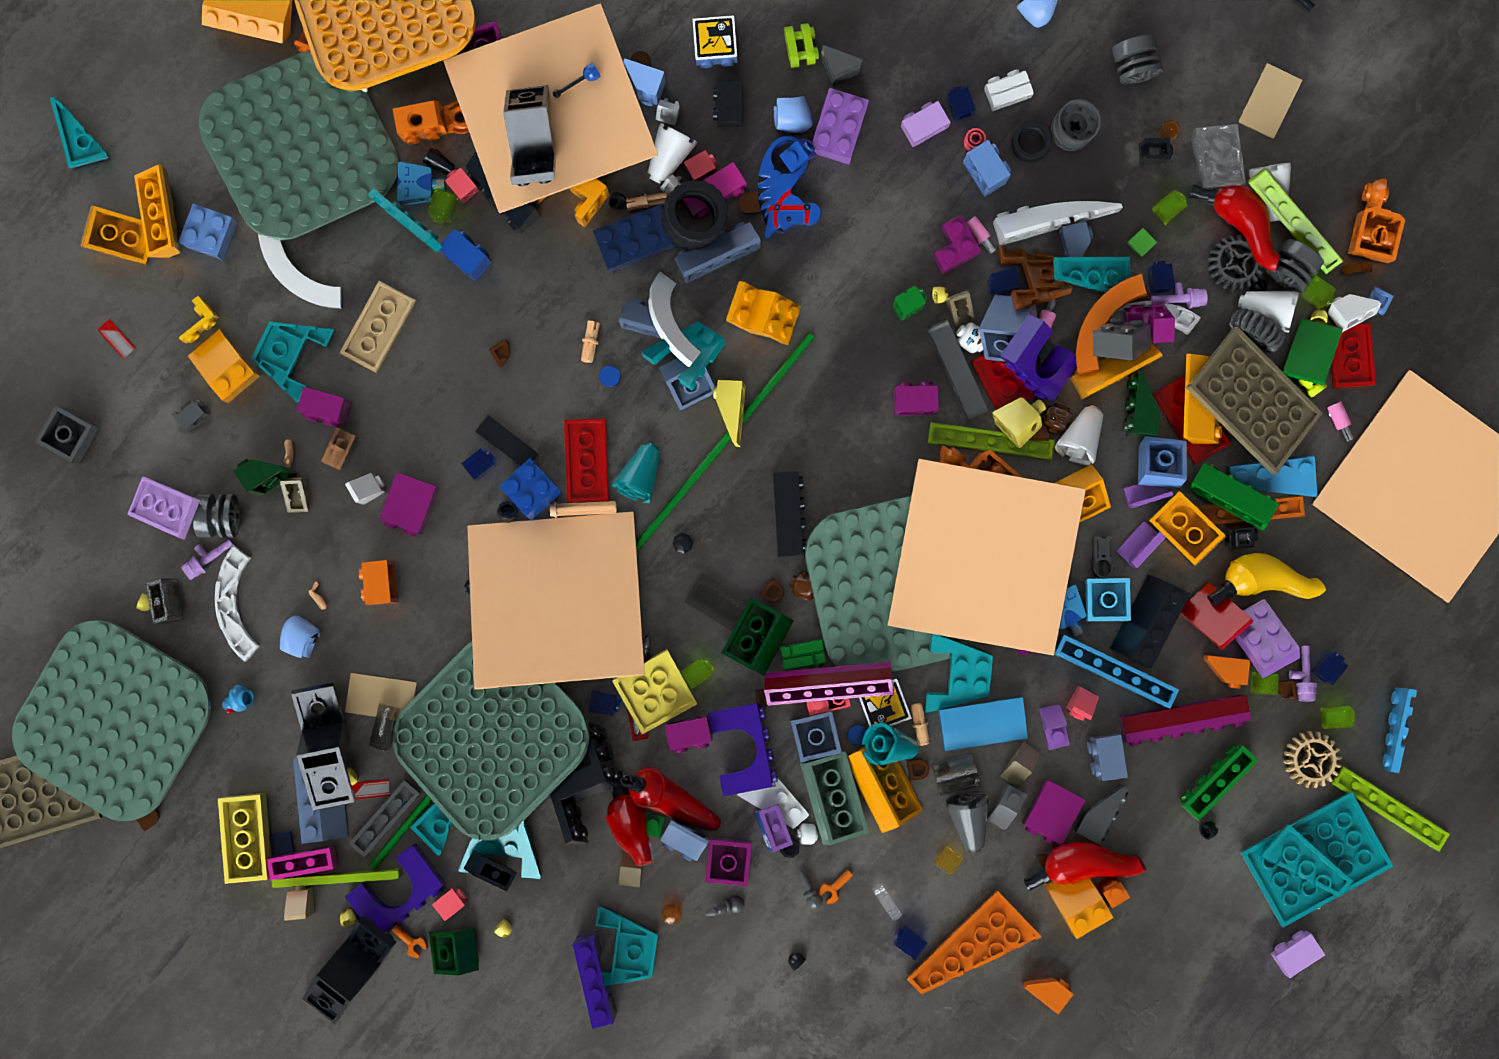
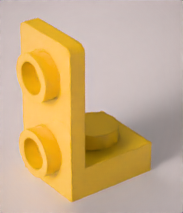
(202, 309)

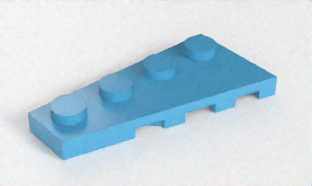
(1294, 477)
(1398, 728)

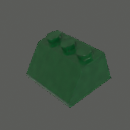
(261, 477)
(757, 636)

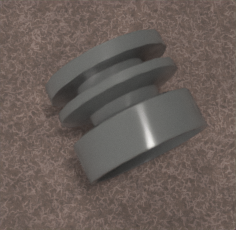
(1136, 55)
(1078, 114)
(1295, 266)
(217, 515)

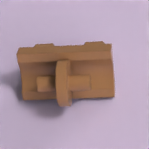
(338, 448)

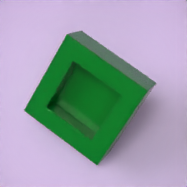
(654, 823)

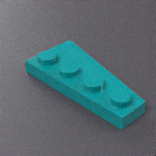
(1300, 857)

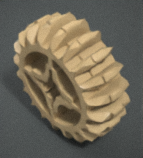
(1308, 751)

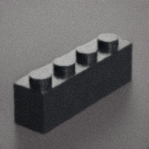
(788, 514)

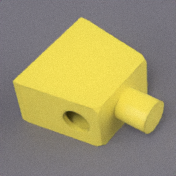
(1019, 420)

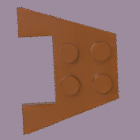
(1039, 275)

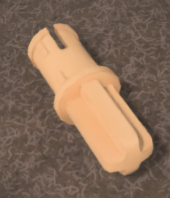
(646, 201)
(590, 341)
(920, 724)

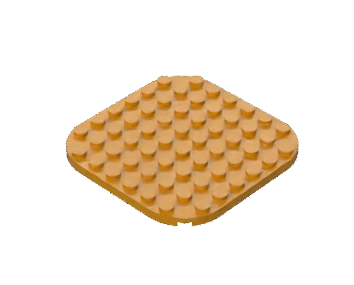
(380, 40)

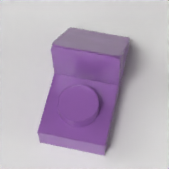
(1054, 726)

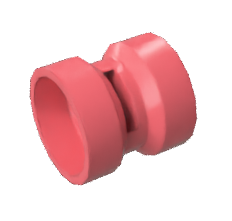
(970, 139)

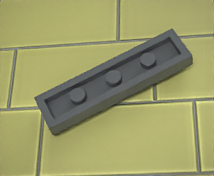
(384, 818)

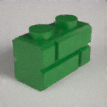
(909, 302)
(803, 655)

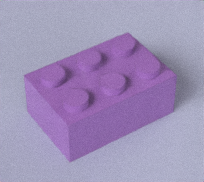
(839, 125)
(1267, 640)

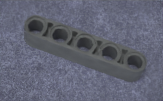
(957, 369)

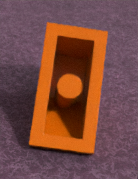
(1229, 670)
(1050, 992)

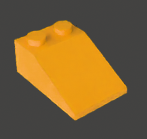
(114, 235)
(223, 366)
(1187, 528)
(1079, 906)

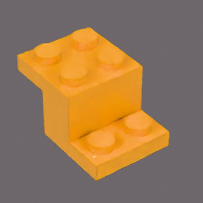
(594, 195)
(763, 313)

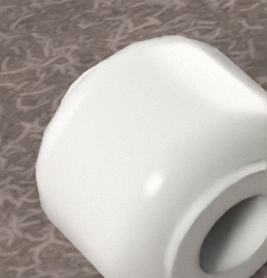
(807, 833)

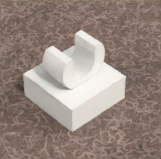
(667, 111)
(670, 183)

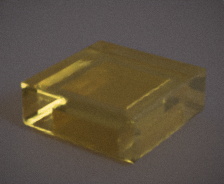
(948, 860)

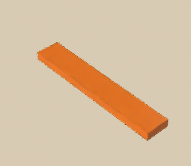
(1287, 508)

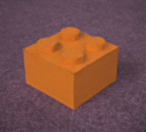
(378, 582)

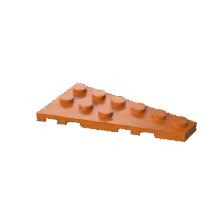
(979, 940)

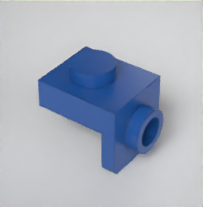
(798, 154)

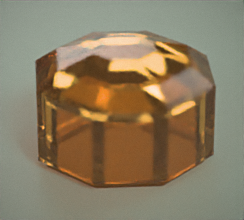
(1169, 129)
(671, 914)

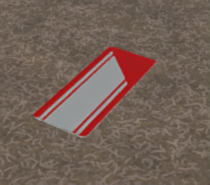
(116, 339)
(371, 789)

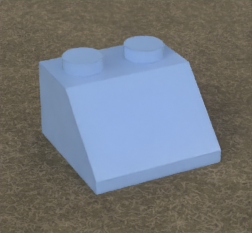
(646, 82)

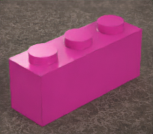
(726, 180)
(302, 862)

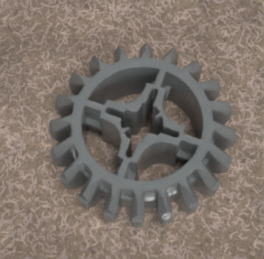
(1232, 255)
(1259, 329)

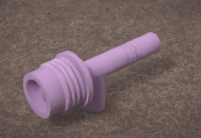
(1192, 298)
(194, 567)
(1305, 690)

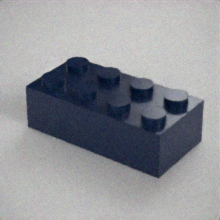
(633, 239)

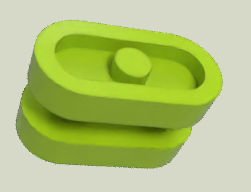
(806, 34)

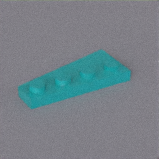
(406, 220)
(1092, 272)

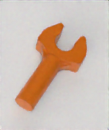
(833, 888)
(411, 942)

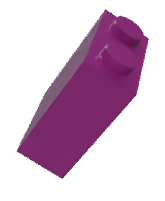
(408, 504)
(1053, 812)

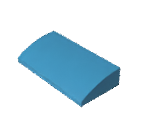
(983, 723)

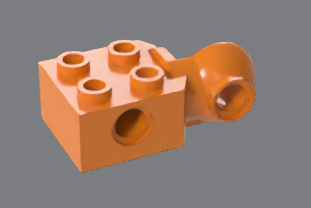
(434, 120)
(1376, 230)
(984, 461)

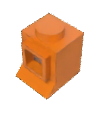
(1112, 891)

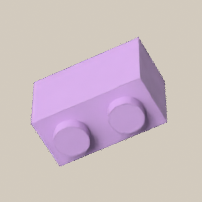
(925, 123)
(1297, 953)

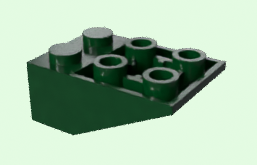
(1143, 412)

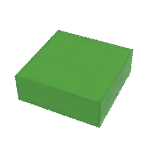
(1141, 242)

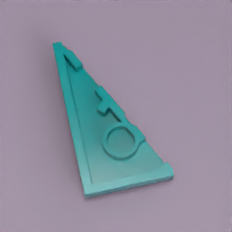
(78, 144)
(433, 828)

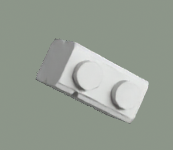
(1008, 90)

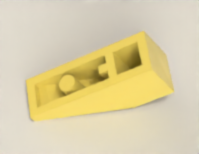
(731, 401)

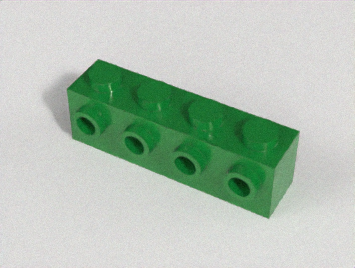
(1234, 496)
(1218, 781)

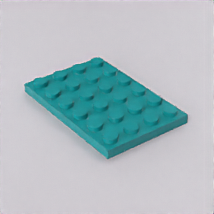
(1341, 836)

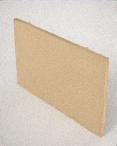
(1270, 101)
(368, 691)

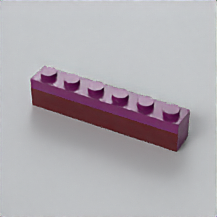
(829, 683)
(1185, 718)

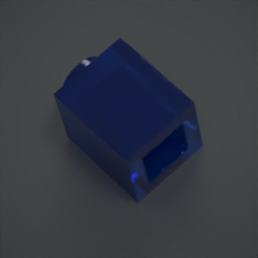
(960, 103)
(1161, 277)
(1004, 281)
(479, 464)
(1330, 668)
(604, 703)
(909, 942)

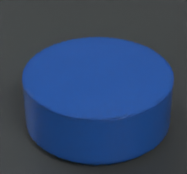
(609, 376)
(856, 734)

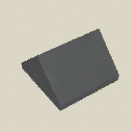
(839, 65)

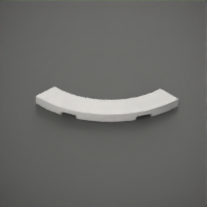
(294, 280)
(1184, 318)
(664, 321)
(227, 604)

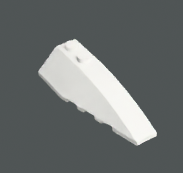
(1047, 218)

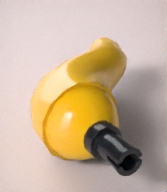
(1261, 573)

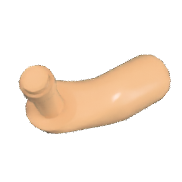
(288, 459)
(317, 598)

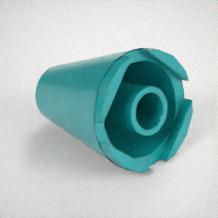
(639, 474)
(888, 745)

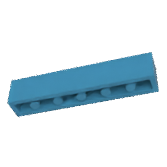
(1115, 671)

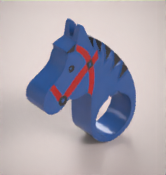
(777, 203)

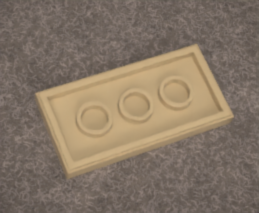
(377, 326)

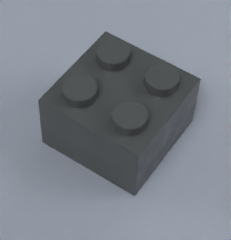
(1122, 339)
(67, 434)

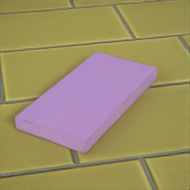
(163, 507)

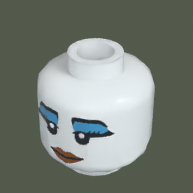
(969, 338)

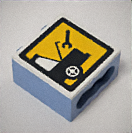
(715, 41)
(886, 708)

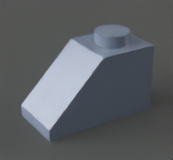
(1075, 239)

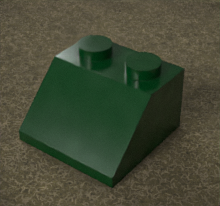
(454, 951)

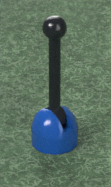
(589, 73)

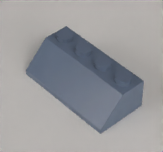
(721, 251)
(322, 823)

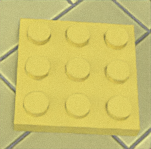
(657, 694)

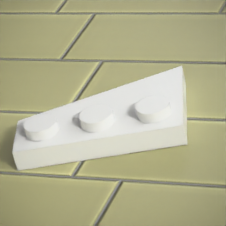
(790, 808)

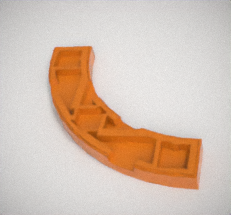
(1101, 314)

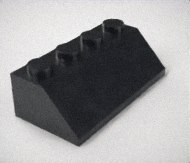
(519, 217)
(1151, 621)

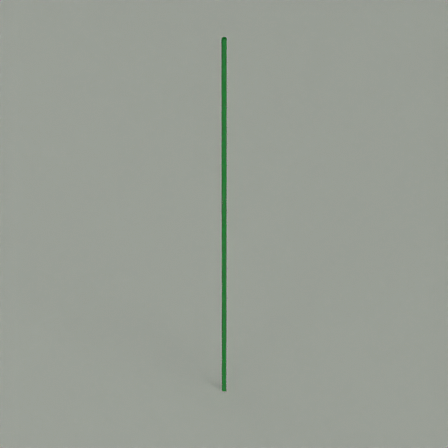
(639, 543)

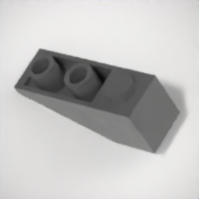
(1097, 818)

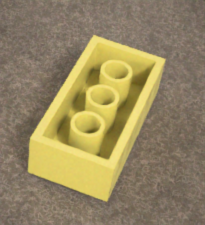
(244, 837)

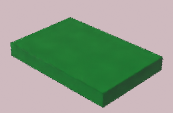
(1312, 352)

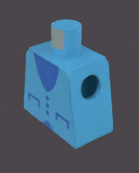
(417, 183)
(1072, 611)

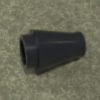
(437, 161)

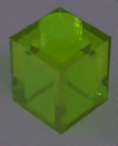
(442, 206)
(1170, 206)
(1319, 293)
(697, 672)
(1265, 685)
(1337, 717)

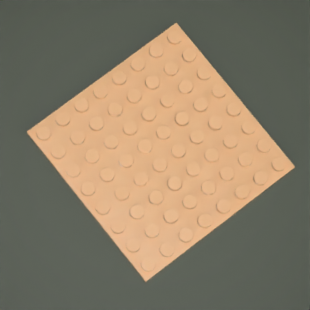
(592, 123)
(1420, 487)
(986, 557)
(555, 600)

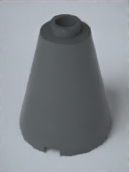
(969, 818)

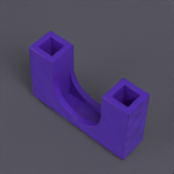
(1022, 356)
(760, 773)
(424, 880)
(598, 1001)

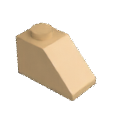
(299, 903)

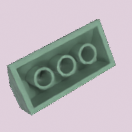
(834, 798)

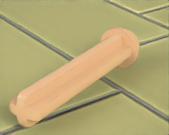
(584, 508)

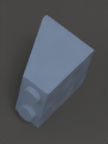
(1001, 325)

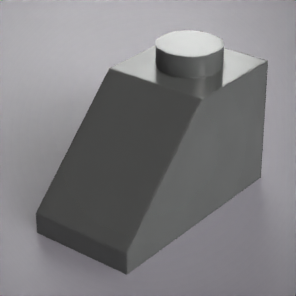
(1007, 806)

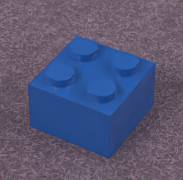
(469, 258)
(530, 489)

